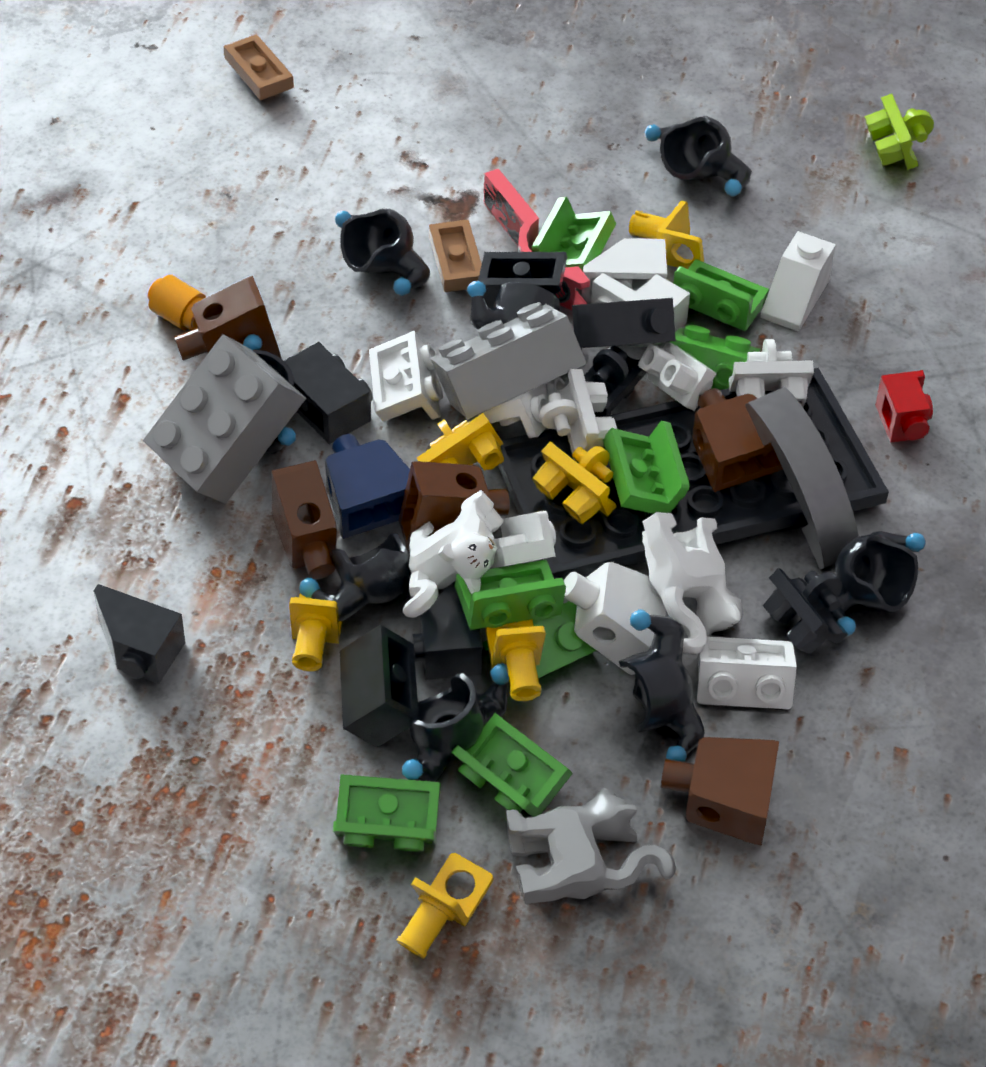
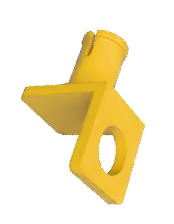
(673, 229)
(312, 625)
(520, 648)
(439, 906)

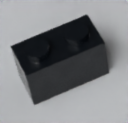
(334, 396)
(378, 686)

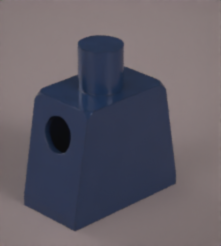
(364, 484)

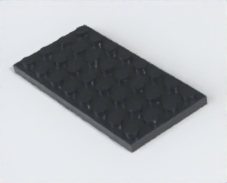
(739, 510)

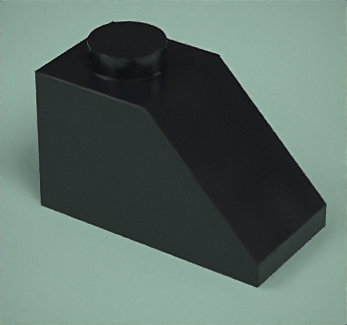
(534, 268)
(624, 322)
(139, 633)
(446, 640)

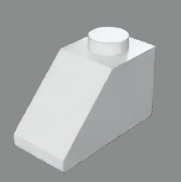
(628, 262)
(799, 281)

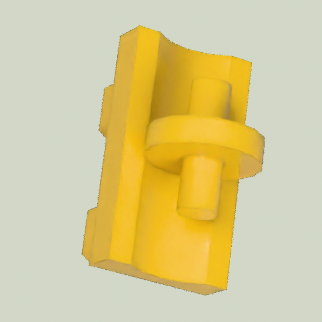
(466, 444)
(589, 492)

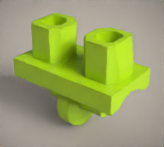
(912, 127)

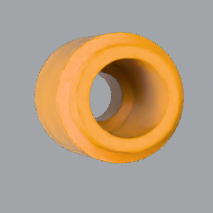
(173, 301)

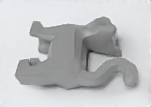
(575, 860)

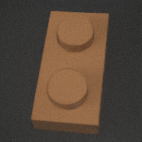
(258, 67)
(455, 254)

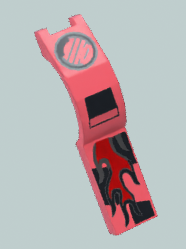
(523, 227)

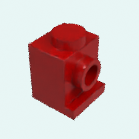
(904, 406)

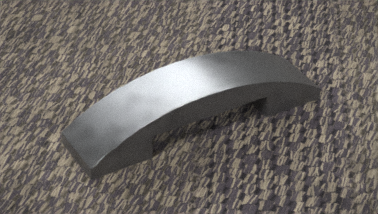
(809, 471)

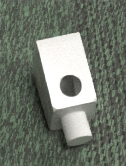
(605, 609)

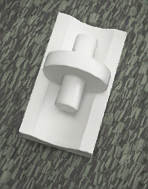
(770, 372)
(677, 373)
(573, 412)

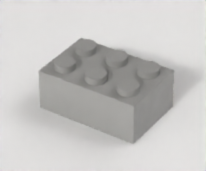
(507, 359)
(223, 419)

